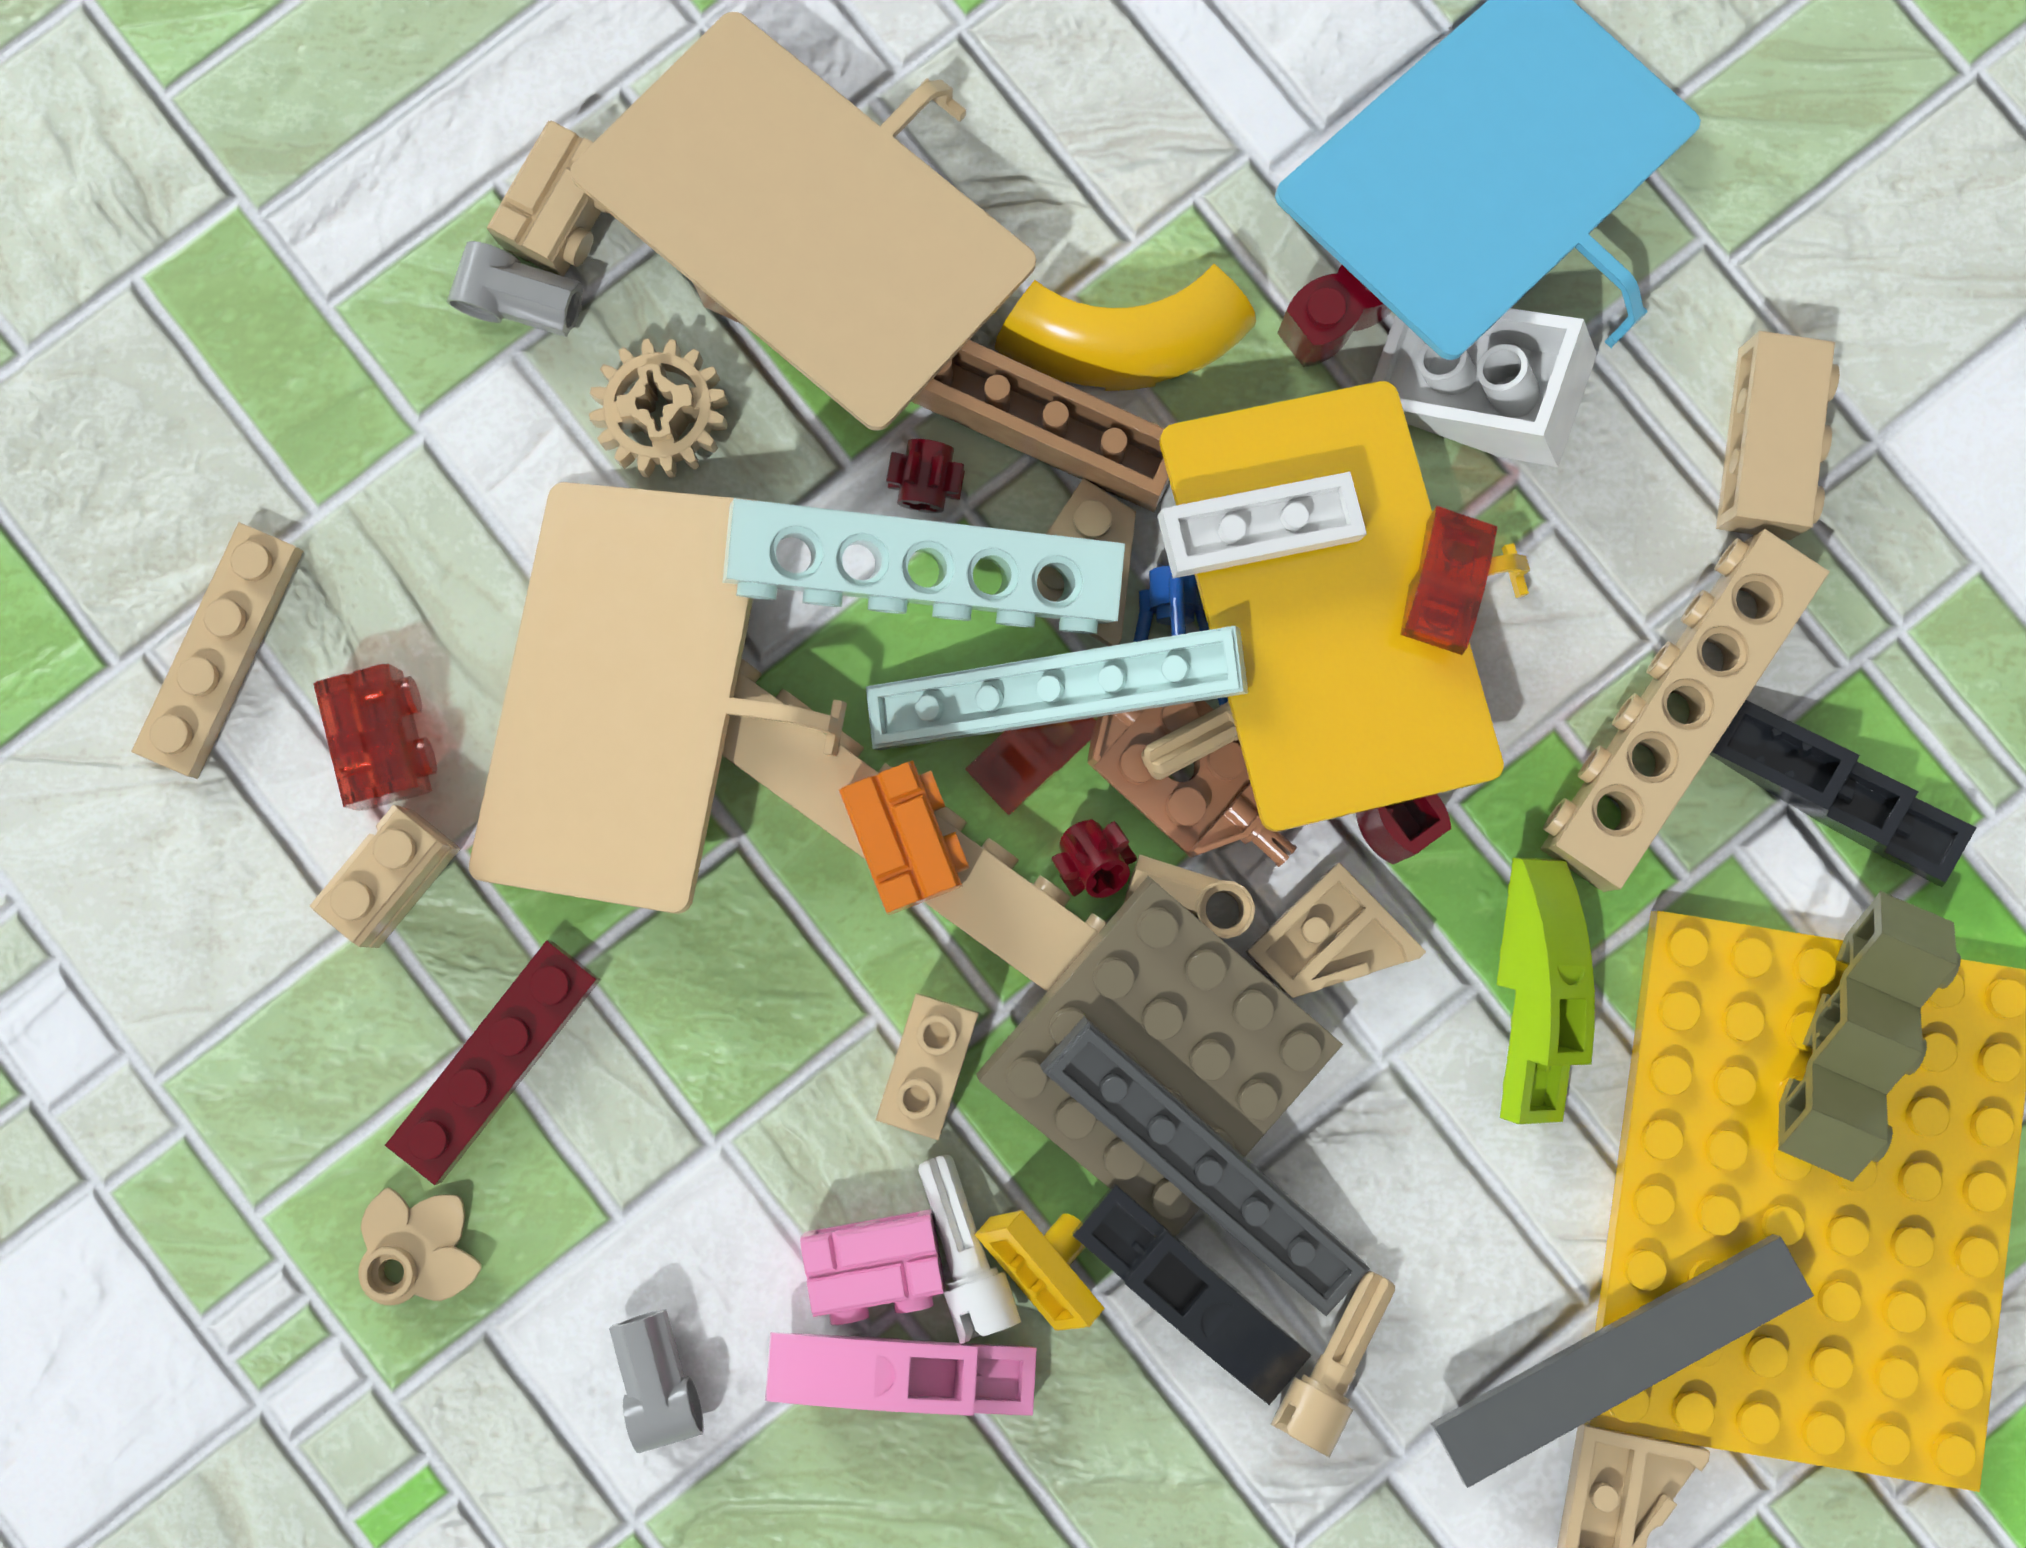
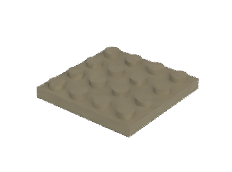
(1185, 1015)

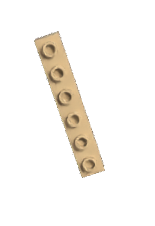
(1782, 587)

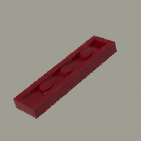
(492, 1062)

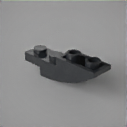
(1191, 1294)

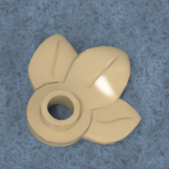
(422, 1242)

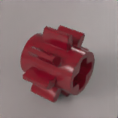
(925, 475)
(1094, 858)

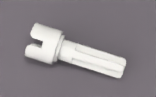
(979, 1296)

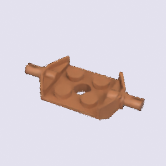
(1195, 814)

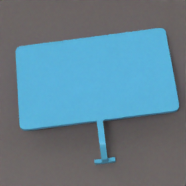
(1490, 168)

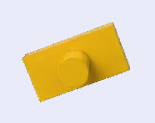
(1042, 1266)

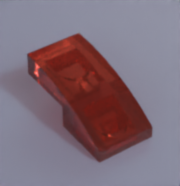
(1449, 581)
(1027, 759)

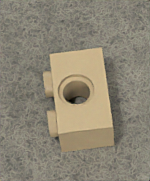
(927, 1066)

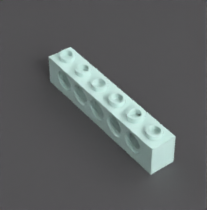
(1088, 566)

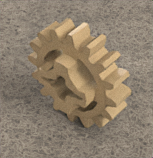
(633, 409)

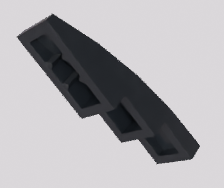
(1843, 793)

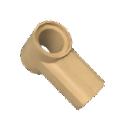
(1194, 891)

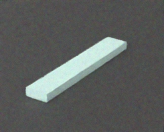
(1058, 688)

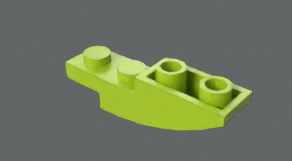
(1551, 968)

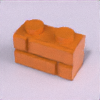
(902, 836)

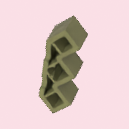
(1866, 1036)

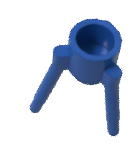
(1174, 604)

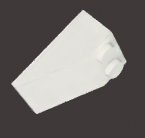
(1505, 393)

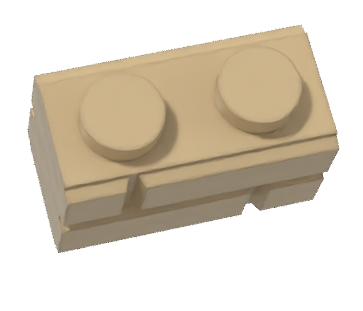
(543, 211)
(384, 877)

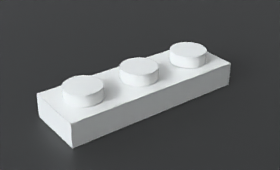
(1261, 524)

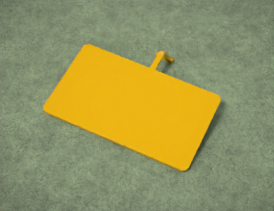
(1336, 698)

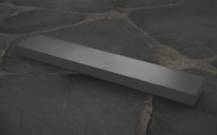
(1203, 1166)
(1621, 1360)

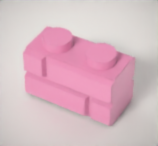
(872, 1266)

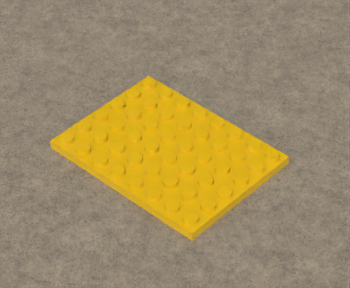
(1902, 1263)

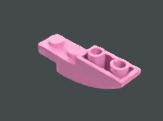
(900, 1374)

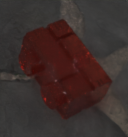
(375, 736)

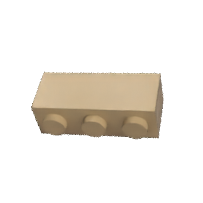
(1777, 435)

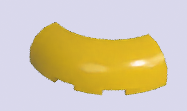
(1131, 344)

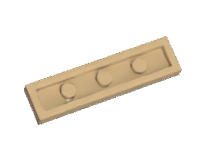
(217, 651)

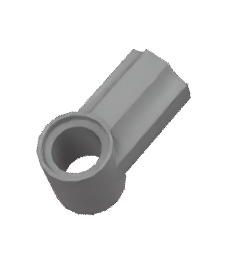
(497, 286)
(659, 1400)

